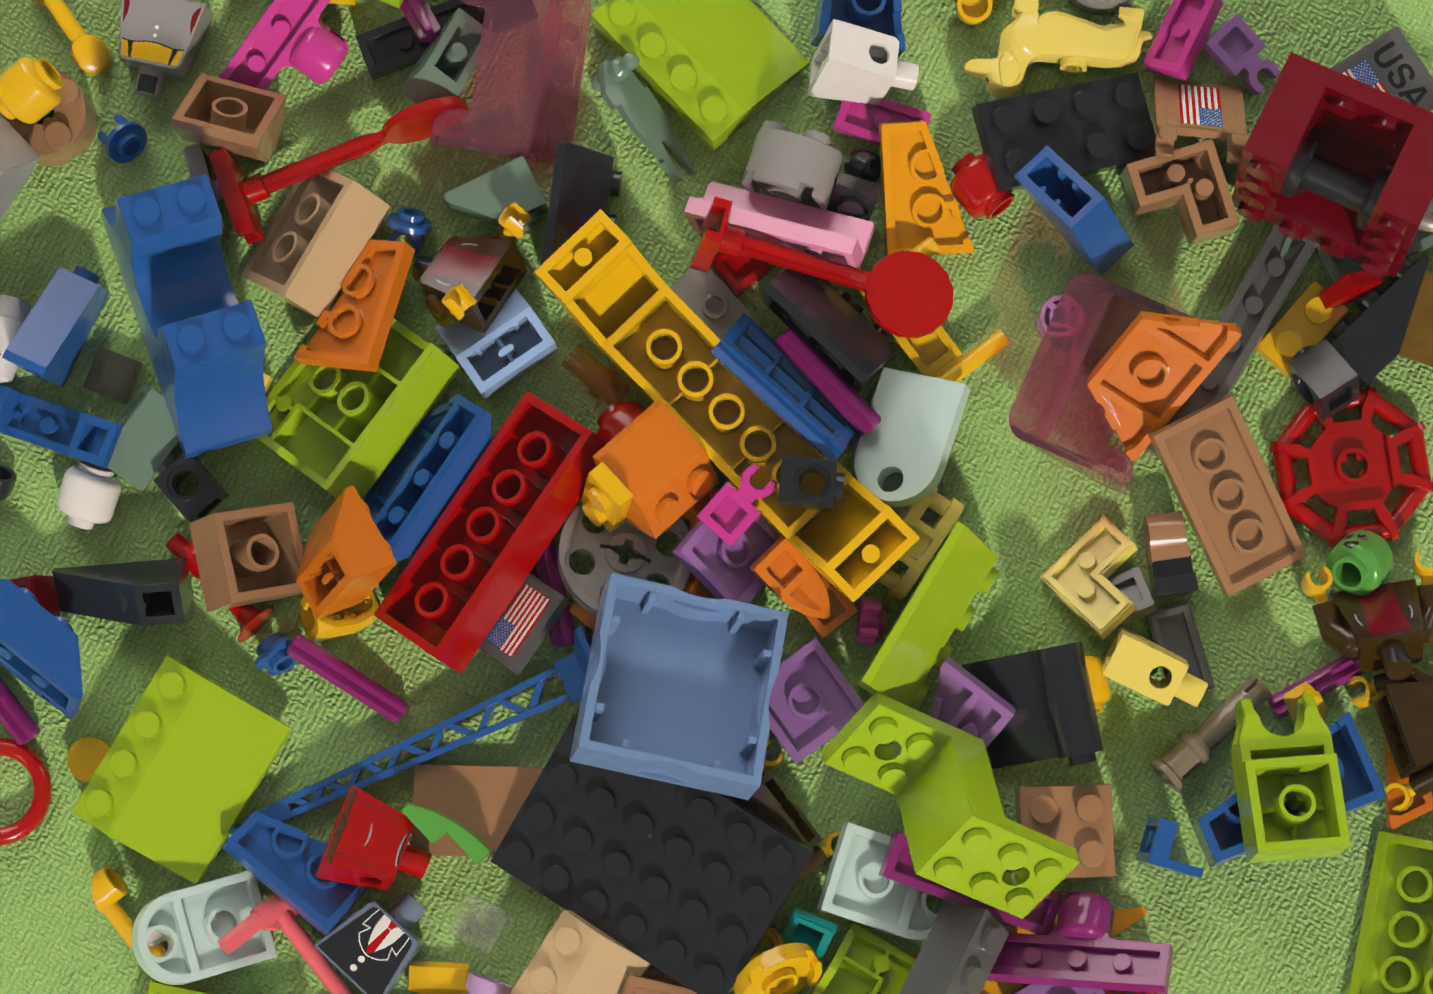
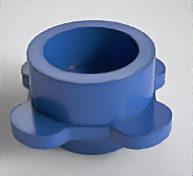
(273, 654)

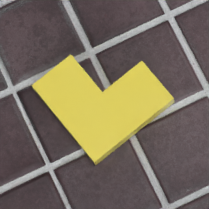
(1082, 576)

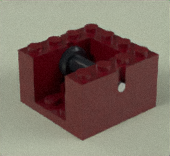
(1329, 167)

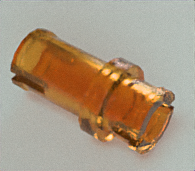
(602, 382)

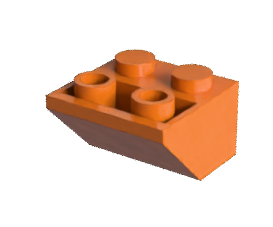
(343, 556)

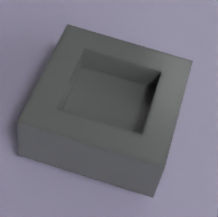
(1135, 589)

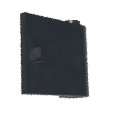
(1051, 703)

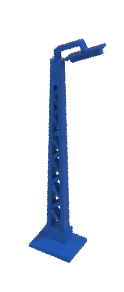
(571, 670)

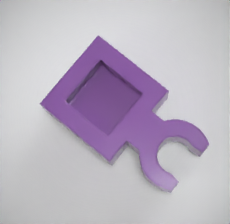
(1236, 50)

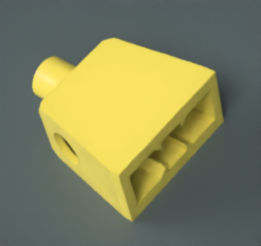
(1133, 659)

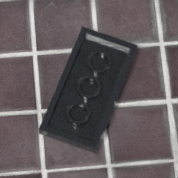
(1086, 124)

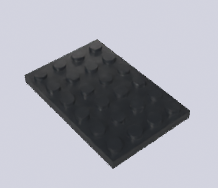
(654, 865)

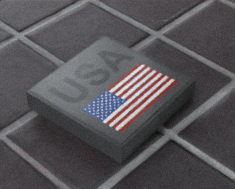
(1391, 67)
(524, 624)

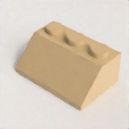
(315, 241)
(579, 961)

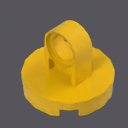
(780, 969)

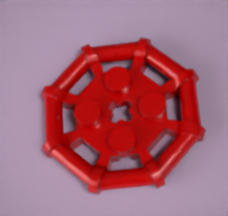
(1373, 482)

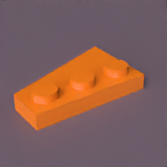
(361, 318)

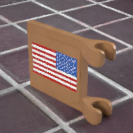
(1200, 112)

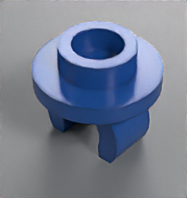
(125, 140)
(409, 222)

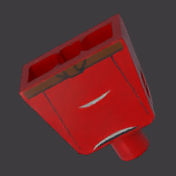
(370, 844)

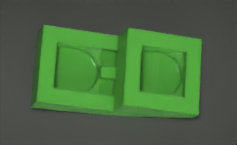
(436, 824)

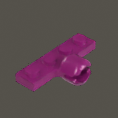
(899, 868)
(1084, 953)

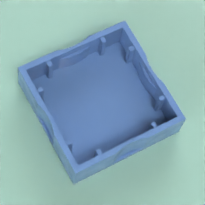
(679, 687)

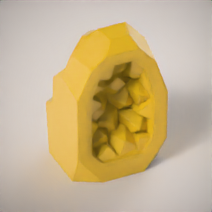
(340, 622)

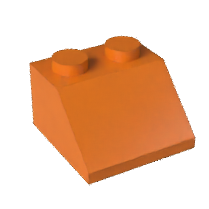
(659, 467)

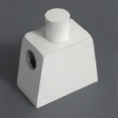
(858, 65)

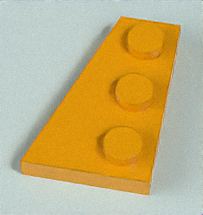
(917, 192)

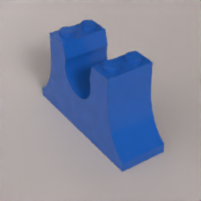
(194, 329)

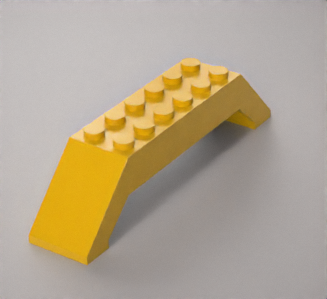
(669, 359)

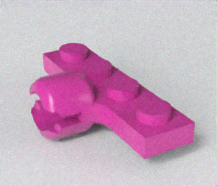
(288, 36)

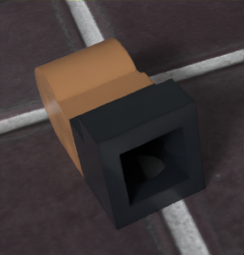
(1168, 555)

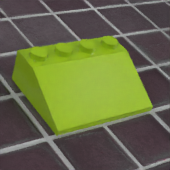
(703, 58)
(930, 617)
(181, 770)
(1397, 920)

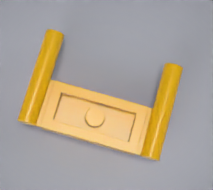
(936, 353)

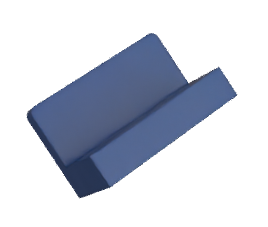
(1157, 845)

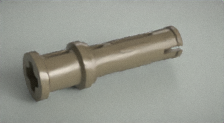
(1196, 746)

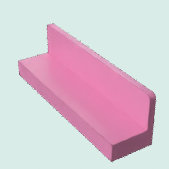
(788, 224)

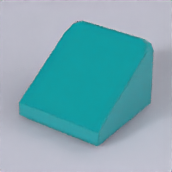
(809, 929)

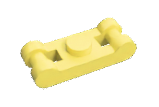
(930, 539)

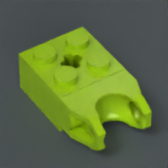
(1289, 770)

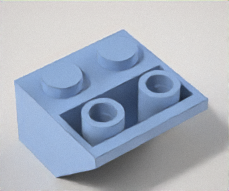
(506, 350)

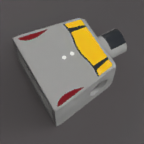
(161, 40)

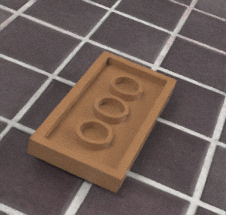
(1228, 495)

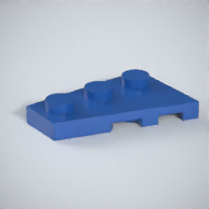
(288, 865)

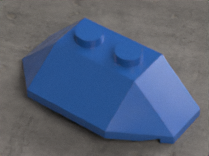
(428, 473)
(39, 649)

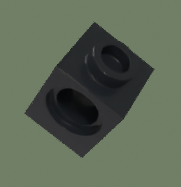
(1323, 379)
(791, 472)
(203, 500)

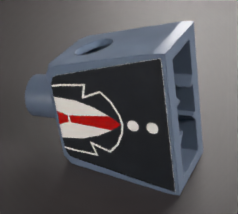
(375, 944)

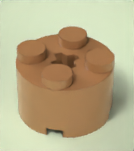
(66, 133)

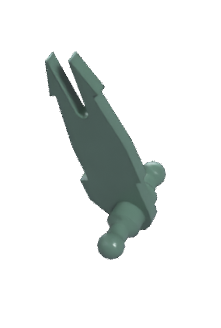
(640, 111)

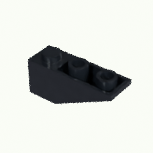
(1379, 330)
(127, 592)

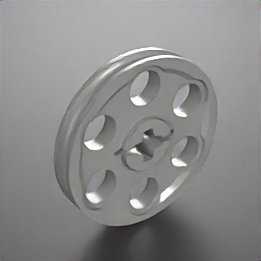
(587, 588)

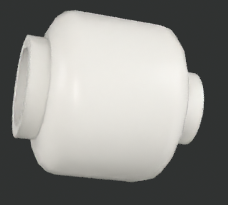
(88, 495)

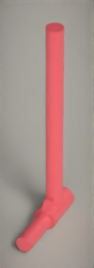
(276, 914)

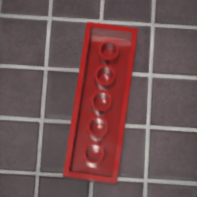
(492, 532)

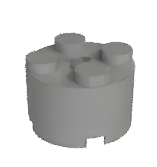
(793, 165)

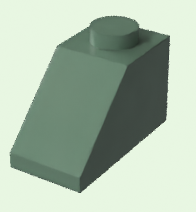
(446, 61)
(495, 190)

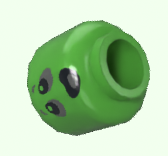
(1360, 562)

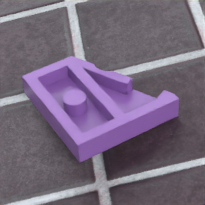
(969, 703)

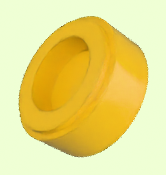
(86, 757)

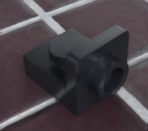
(854, 196)

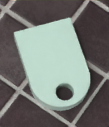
(913, 437)
(861, 895)
(194, 923)

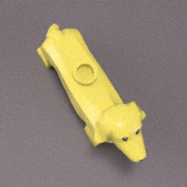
(1058, 40)

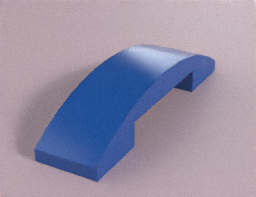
(57, 427)

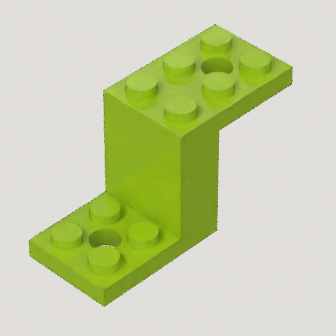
(950, 806)

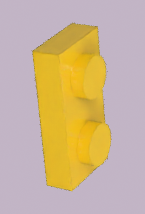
(1299, 327)
(605, 498)

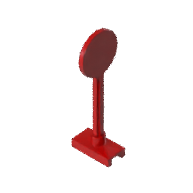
(241, 194)
(902, 292)

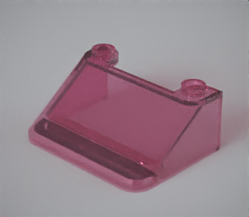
(523, 81)
(1054, 402)

